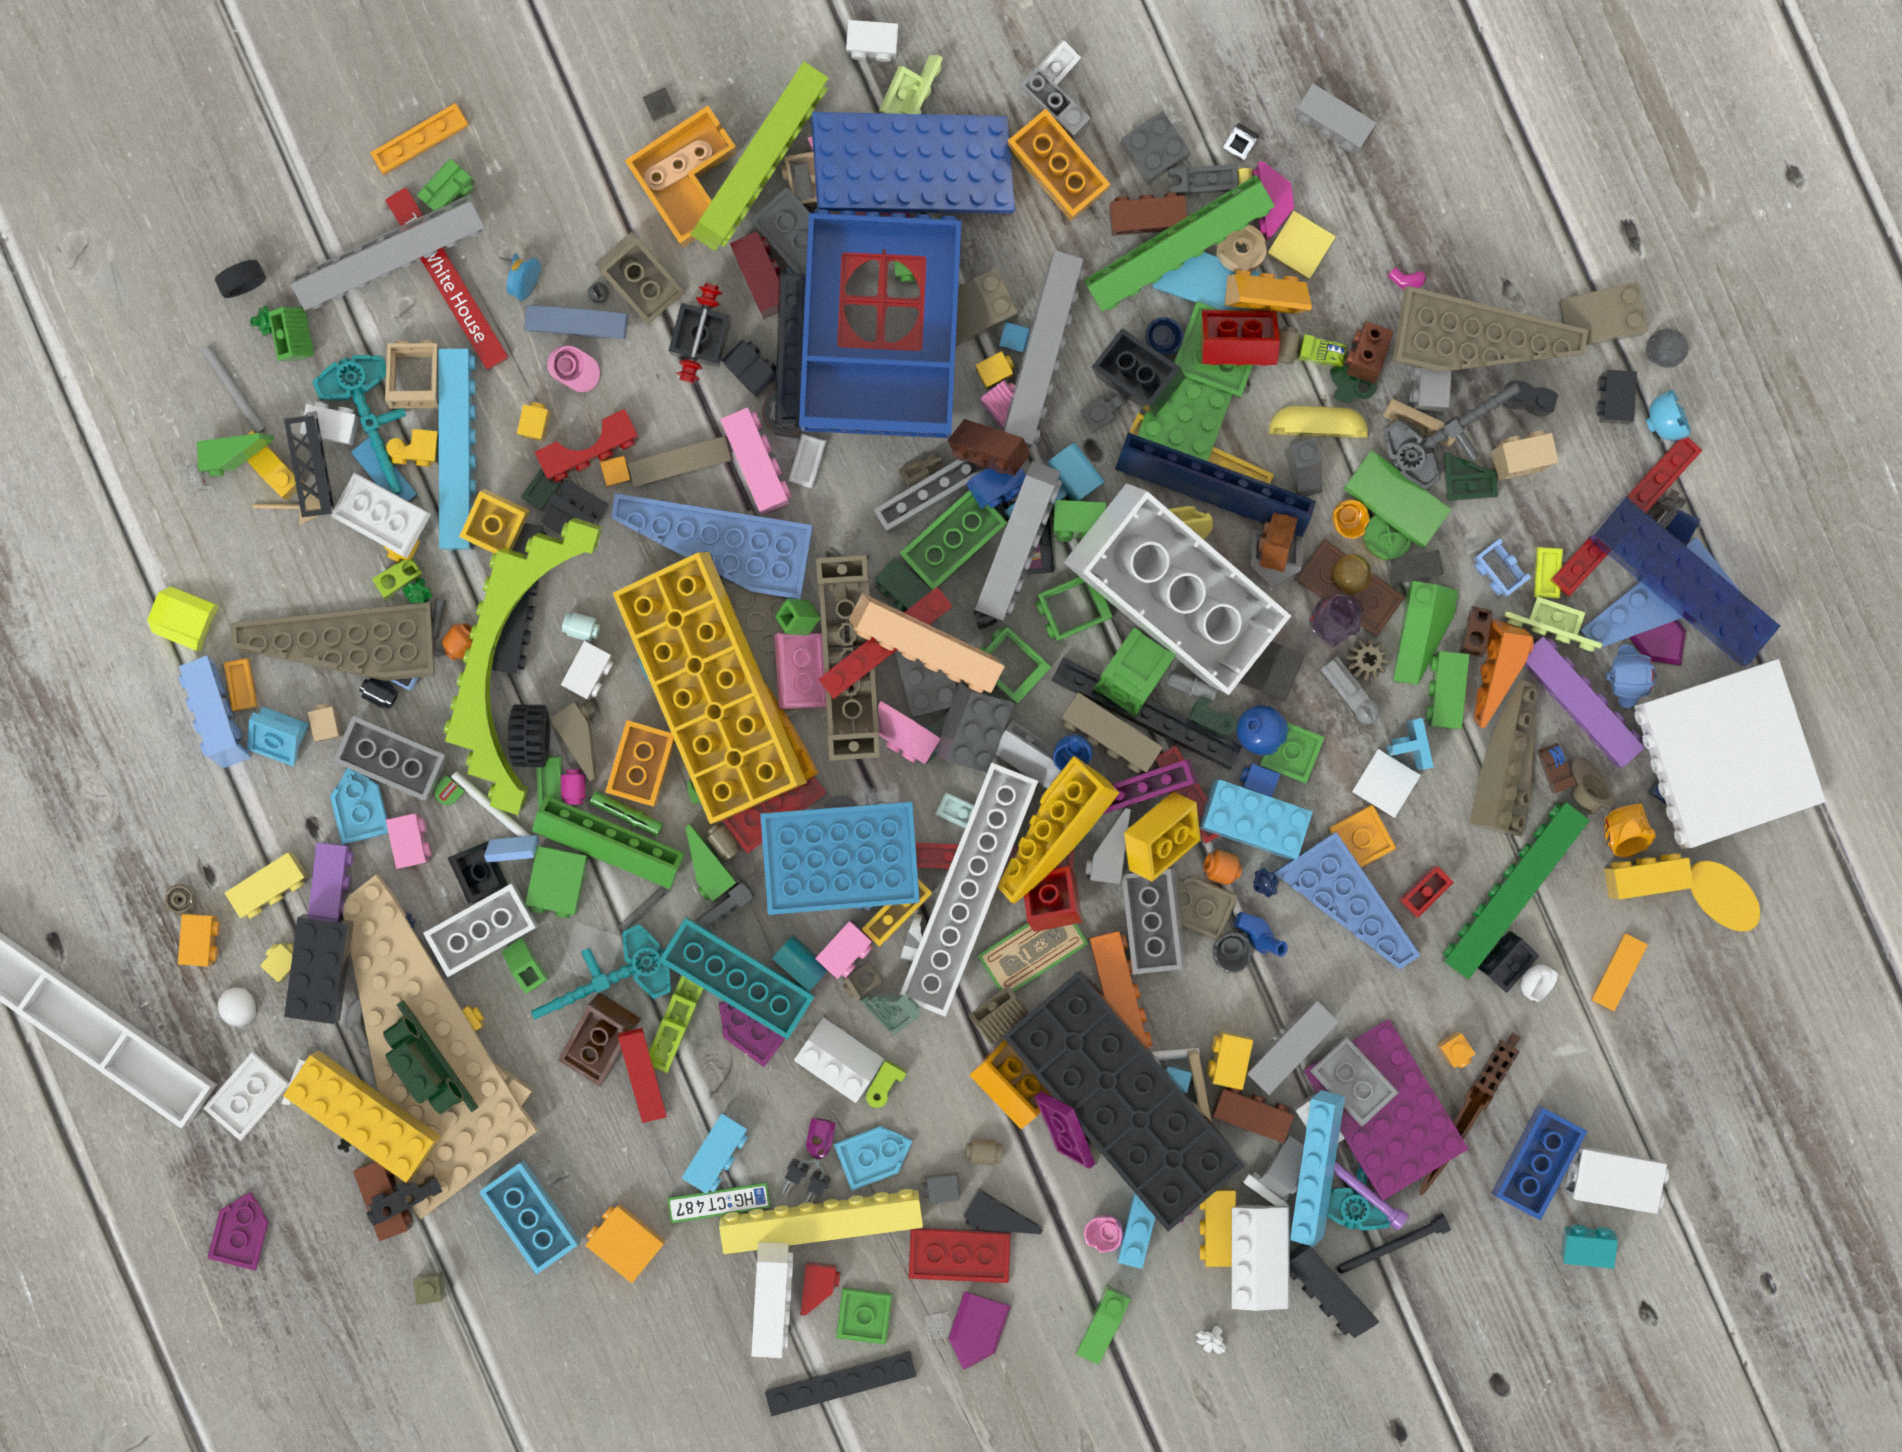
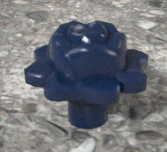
(1265, 882)

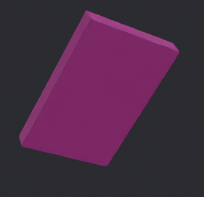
(1065, 1130)

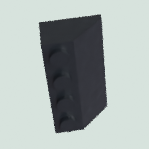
(1331, 1291)

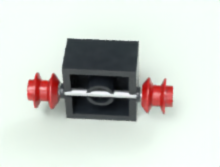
(700, 334)

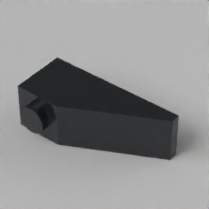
(994, 1215)

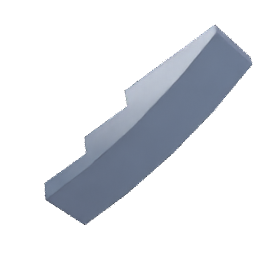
(576, 322)

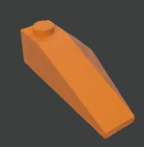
(1506, 656)

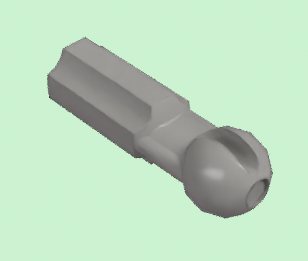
(1351, 691)

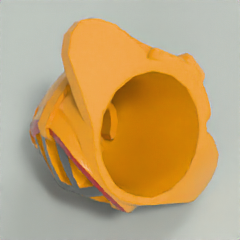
(1628, 831)

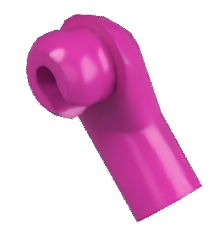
(1415, 280)

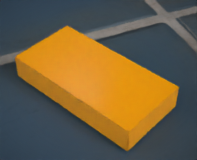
(240, 684)

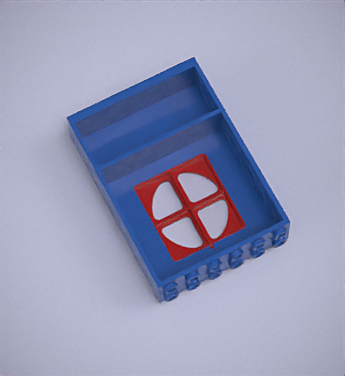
(879, 384)

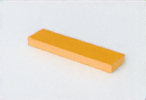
(419, 139)

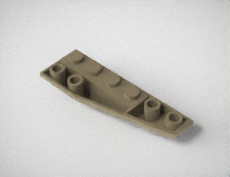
(1508, 766)

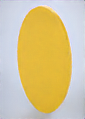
(1724, 896)

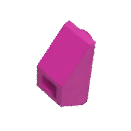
(1281, 194)

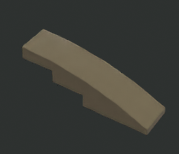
(680, 461)

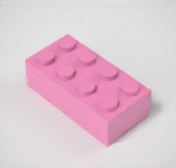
(753, 457)

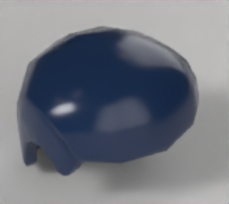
(1164, 335)

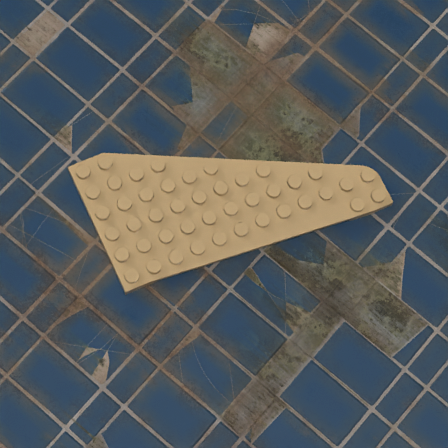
(394, 968)

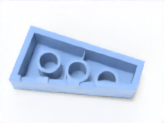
(212, 712)

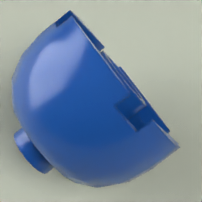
(1262, 730)

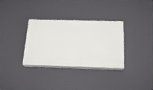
(380, 515)

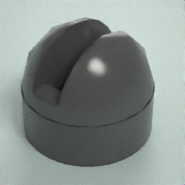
(603, 289)

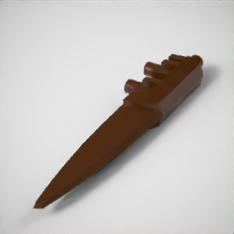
(1480, 1094)

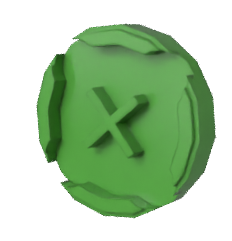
(1384, 540)

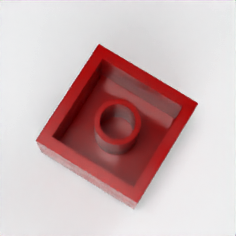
(1054, 901)

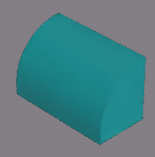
(800, 963)

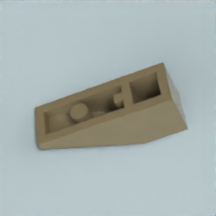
(576, 732)

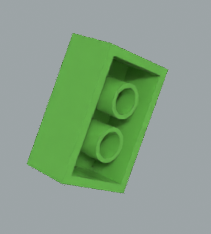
(1074, 518)

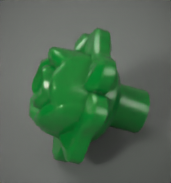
(262, 321)
(417, 591)

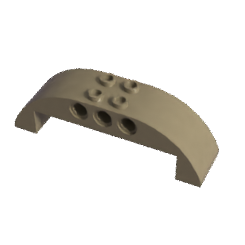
(854, 713)

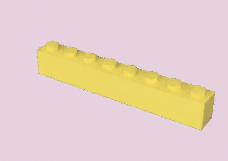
(821, 1221)

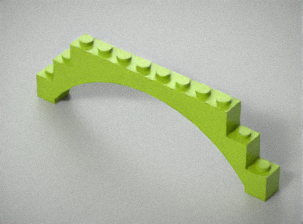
(472, 715)

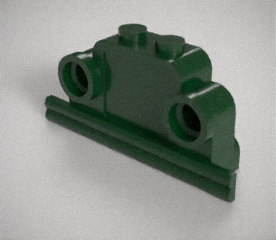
(423, 1065)

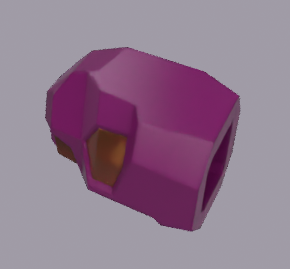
(820, 1137)

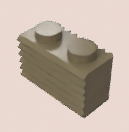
(998, 1014)

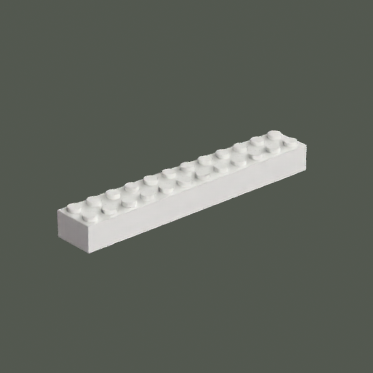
(100, 1036)

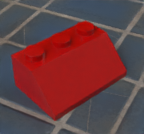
(1239, 337)

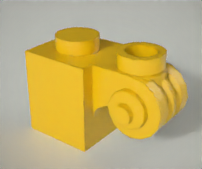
(422, 450)

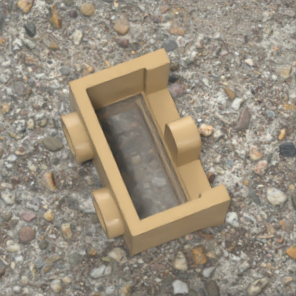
(801, 176)

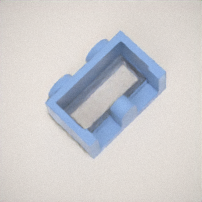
(1500, 569)

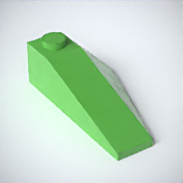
(1425, 620)

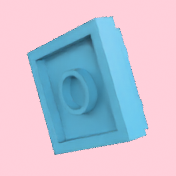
(276, 735)
(1415, 742)

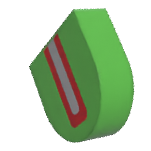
(448, 791)

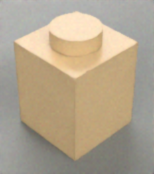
(325, 723)

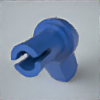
(1260, 934)

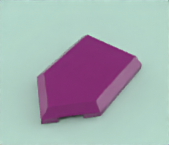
(1662, 643)
(748, 1034)
(239, 1233)
(977, 1328)

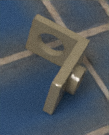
(854, 988)

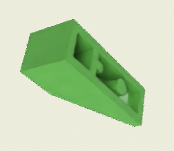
(229, 452)
(709, 870)
(1103, 1324)

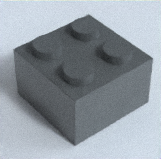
(1155, 147)

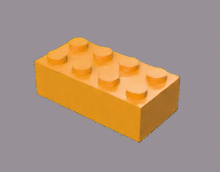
(1058, 165)

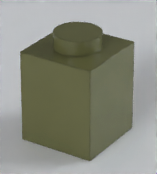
(429, 1288)

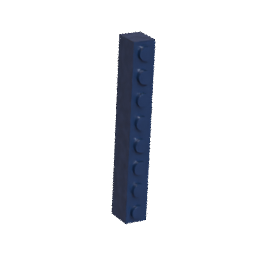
(1211, 483)

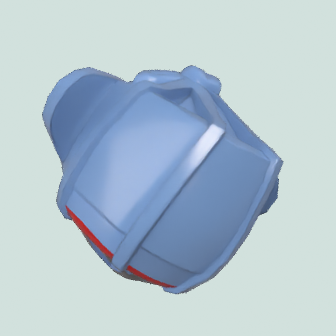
(1631, 676)

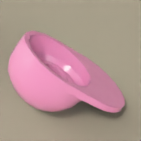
(573, 368)

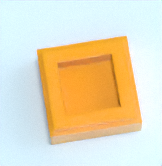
(615, 471)

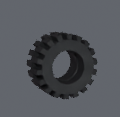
(528, 735)

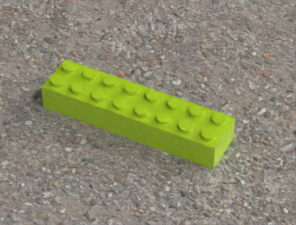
(760, 157)

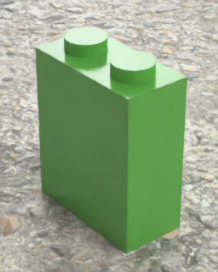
(556, 881)

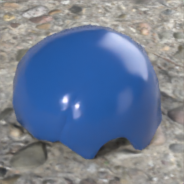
(1071, 746)

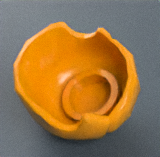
(1350, 518)

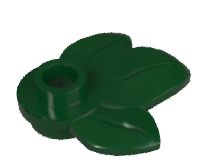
(1349, 386)

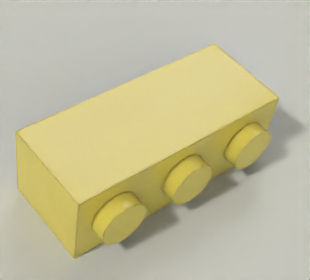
(267, 886)

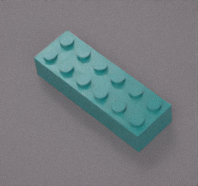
(736, 977)

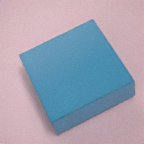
(1014, 337)

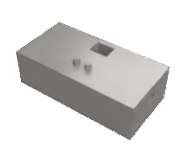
(1291, 1045)

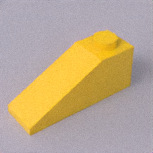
(274, 471)

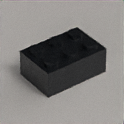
(1138, 372)

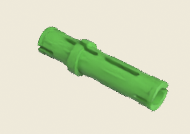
(653, 826)

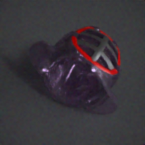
(1336, 618)

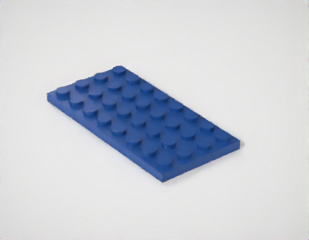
(912, 163)

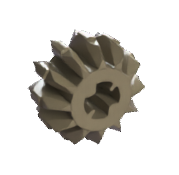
(1366, 668)

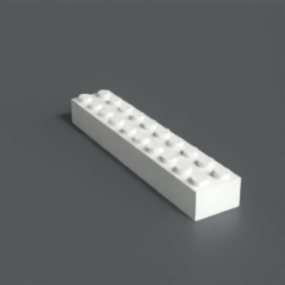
(968, 889)

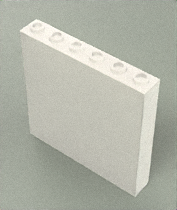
(1729, 754)

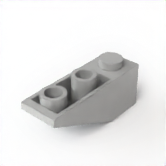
(1060, 106)

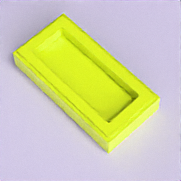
(1547, 565)

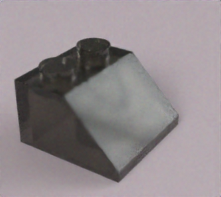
(1274, 671)

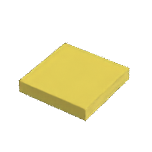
(1301, 245)

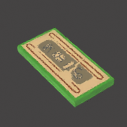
(1029, 954)

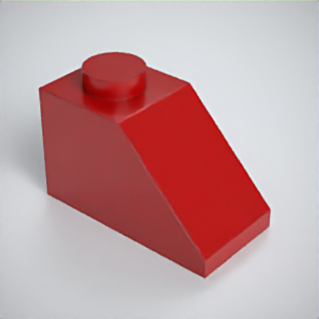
(818, 1284)

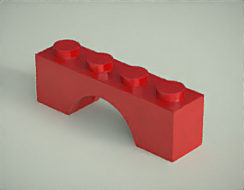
(615, 434)

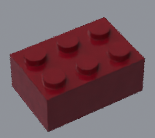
(758, 271)

